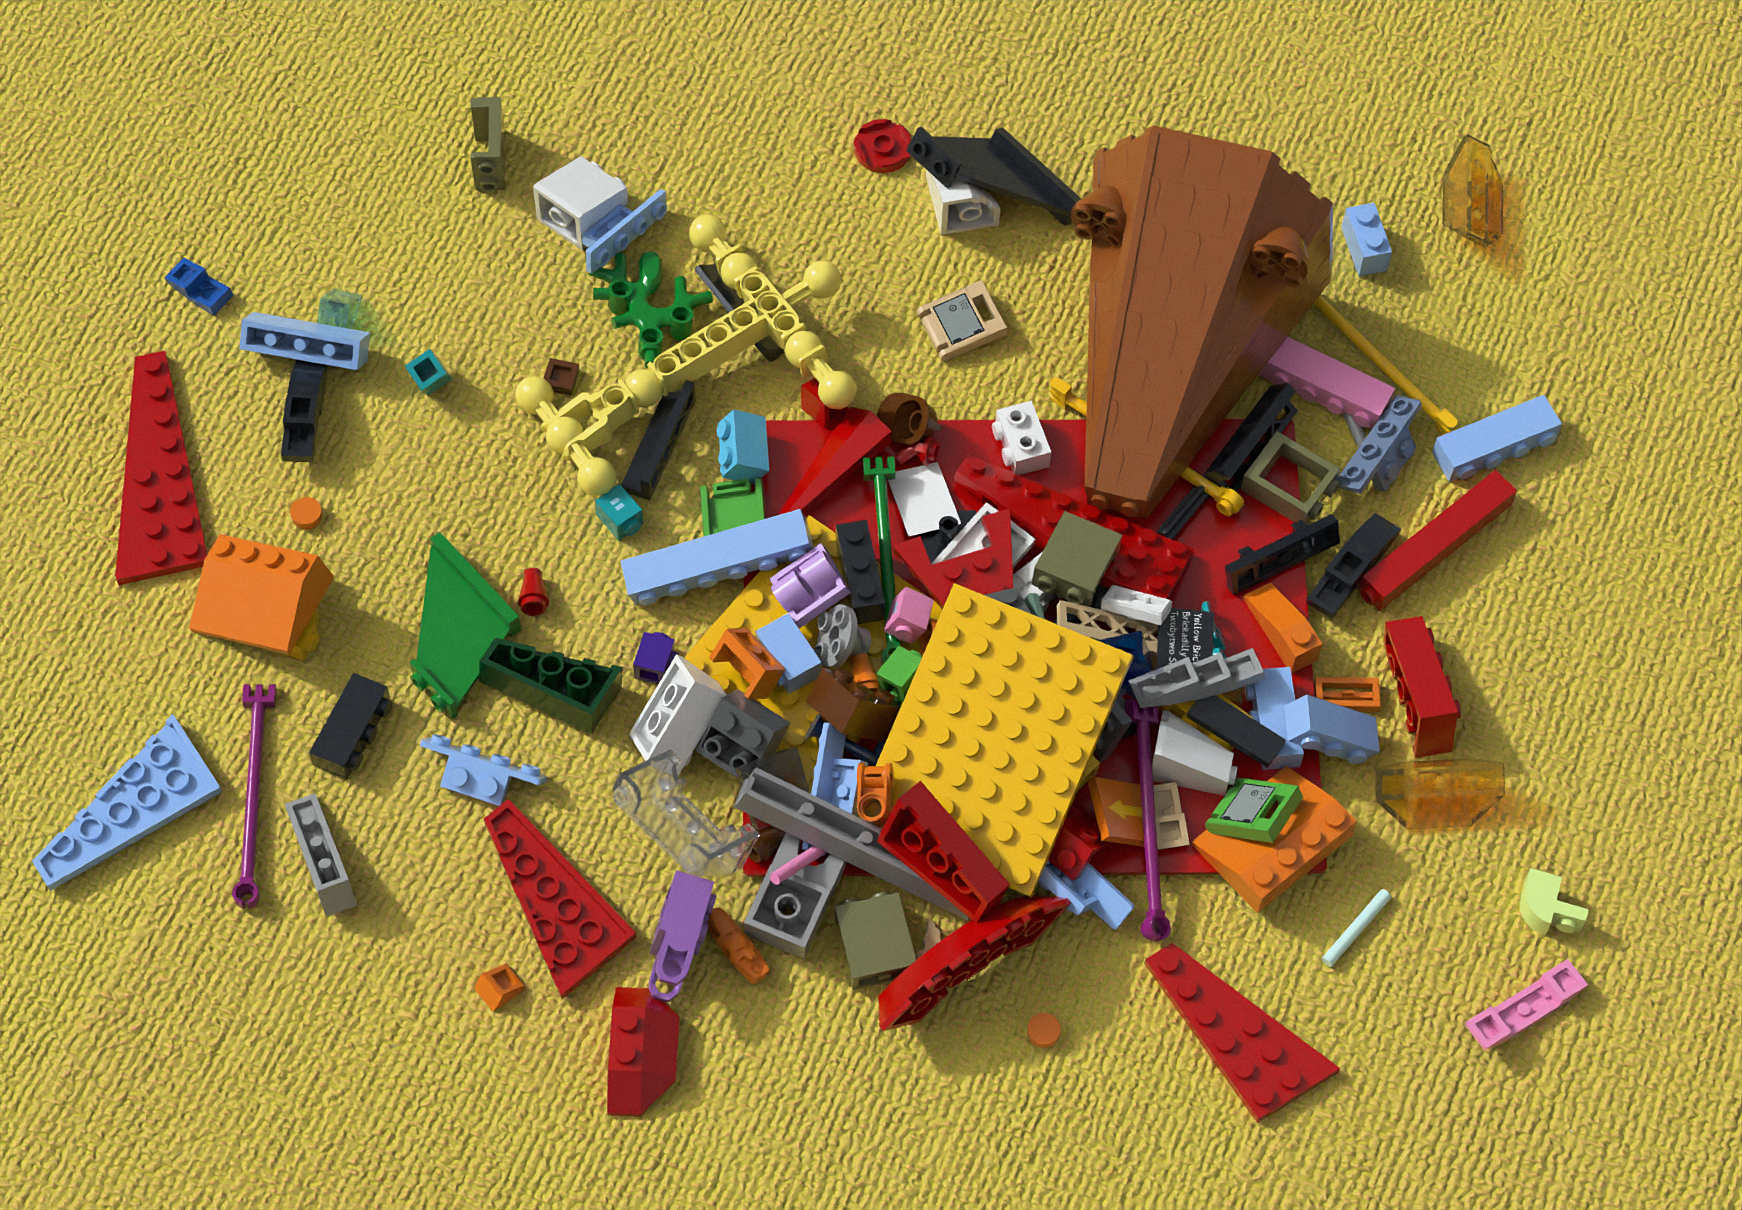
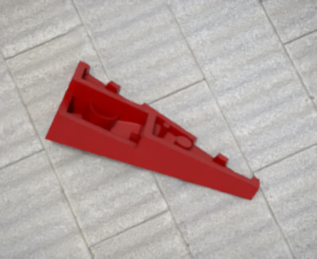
(856, 437)

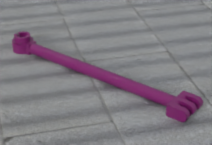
(258, 704)
(1156, 924)

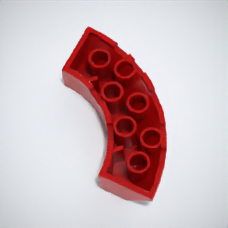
(963, 955)

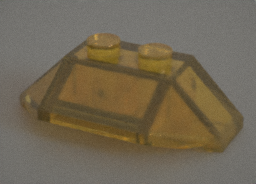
(1473, 193)
(1439, 791)

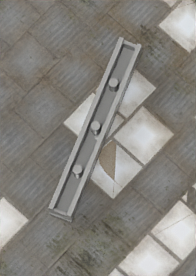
(831, 831)

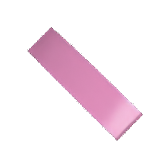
(1527, 1007)

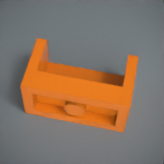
(751, 660)

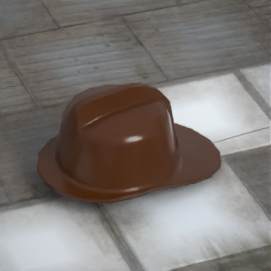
(908, 418)

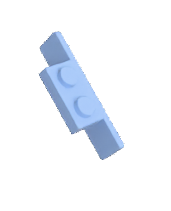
(619, 229)
(479, 774)
(835, 777)
(1087, 893)

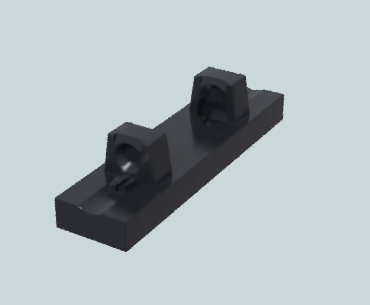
(1282, 554)

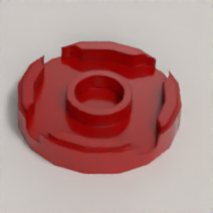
(882, 146)

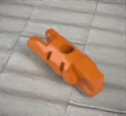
(737, 946)

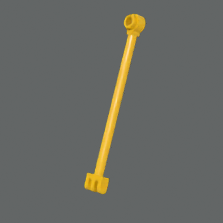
(1444, 419)
(1227, 500)

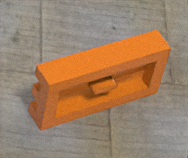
(1349, 698)

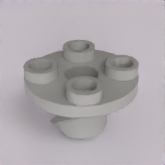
(840, 636)

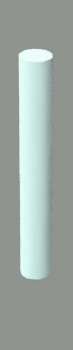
(1356, 927)

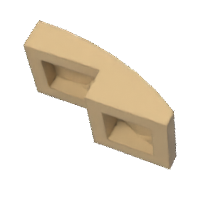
(1169, 818)

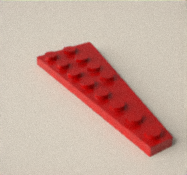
(159, 504)

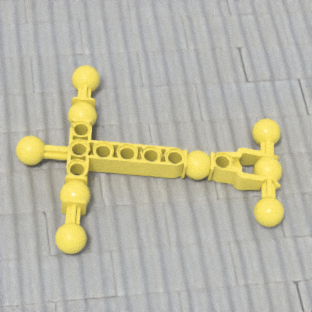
(761, 315)

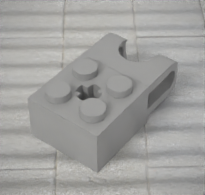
(804, 892)

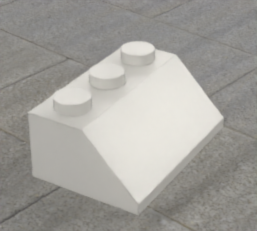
(677, 712)

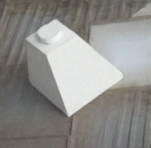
(962, 206)
(1191, 758)

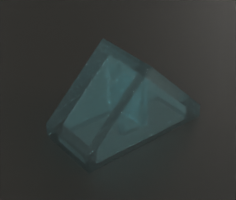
(339, 308)

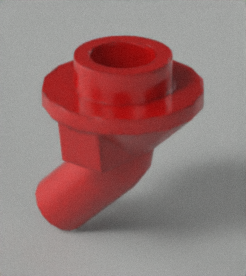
(926, 450)

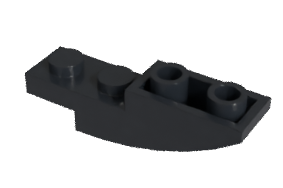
(302, 411)
(1351, 563)

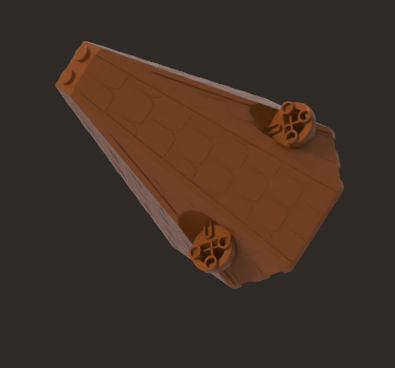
(1193, 288)

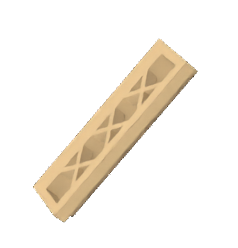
(1115, 621)

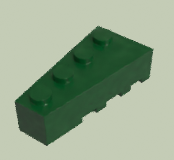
(552, 683)

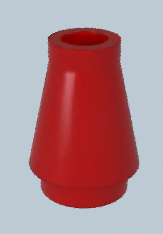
(533, 594)

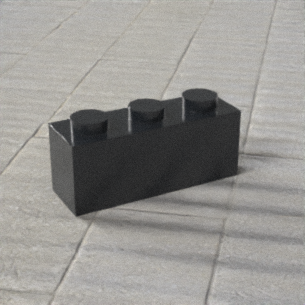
(860, 571)
(351, 726)

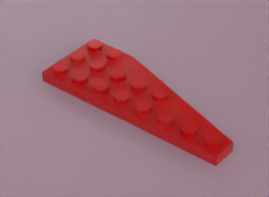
(1145, 559)

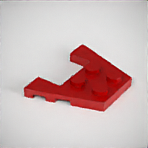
(980, 571)

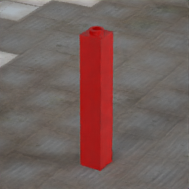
(1436, 540)

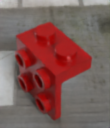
(1076, 842)

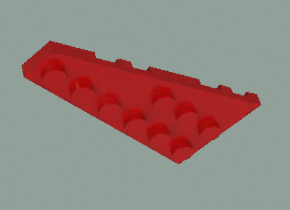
(565, 913)
(1249, 1047)

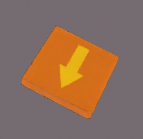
(1118, 810)

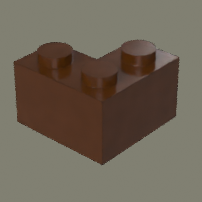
(853, 707)

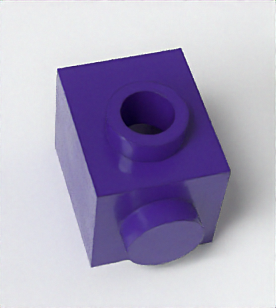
(654, 657)

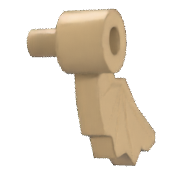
(930, 939)

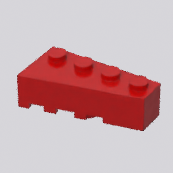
(1422, 685)
(942, 853)

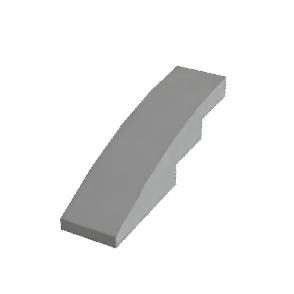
(1198, 680)

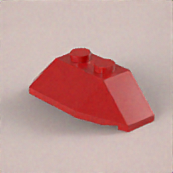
(640, 1051)

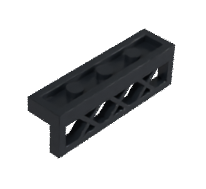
(1246, 437)
(659, 442)

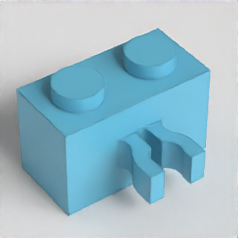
(743, 446)

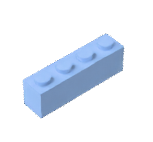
(304, 340)
(1496, 438)

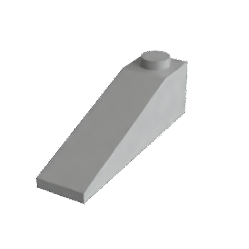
(321, 855)

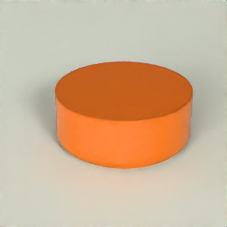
(306, 513)
(1043, 1030)

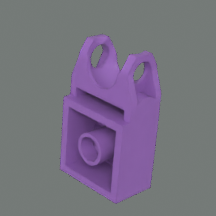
(680, 931)

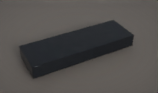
(1237, 729)

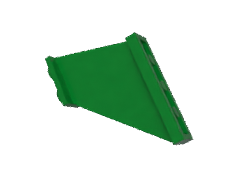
(456, 626)

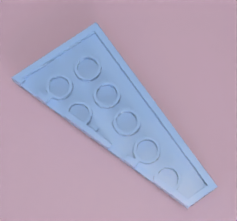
(140, 798)

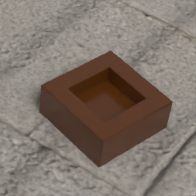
(562, 375)

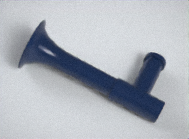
(851, 747)

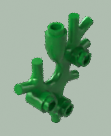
(631, 303)

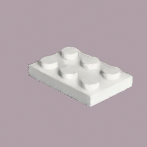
(974, 538)

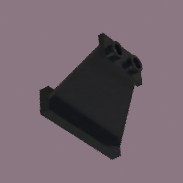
(994, 164)

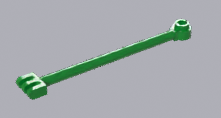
(880, 476)

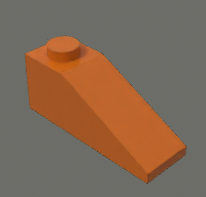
(1284, 627)

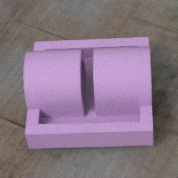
(809, 585)

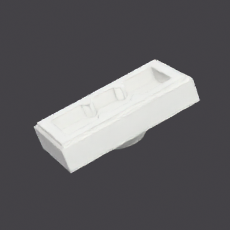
(1136, 605)

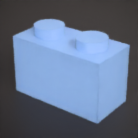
(1366, 239)
(792, 650)

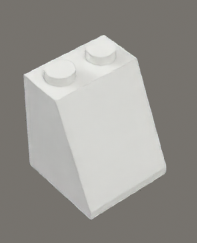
(577, 198)

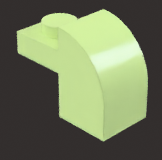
(1541, 908)

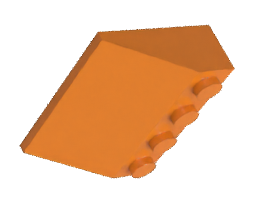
(258, 593)
(1267, 869)

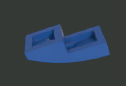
(198, 287)

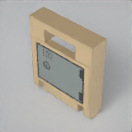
(957, 323)

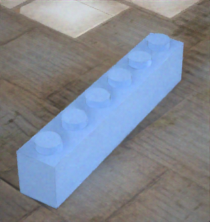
(717, 557)

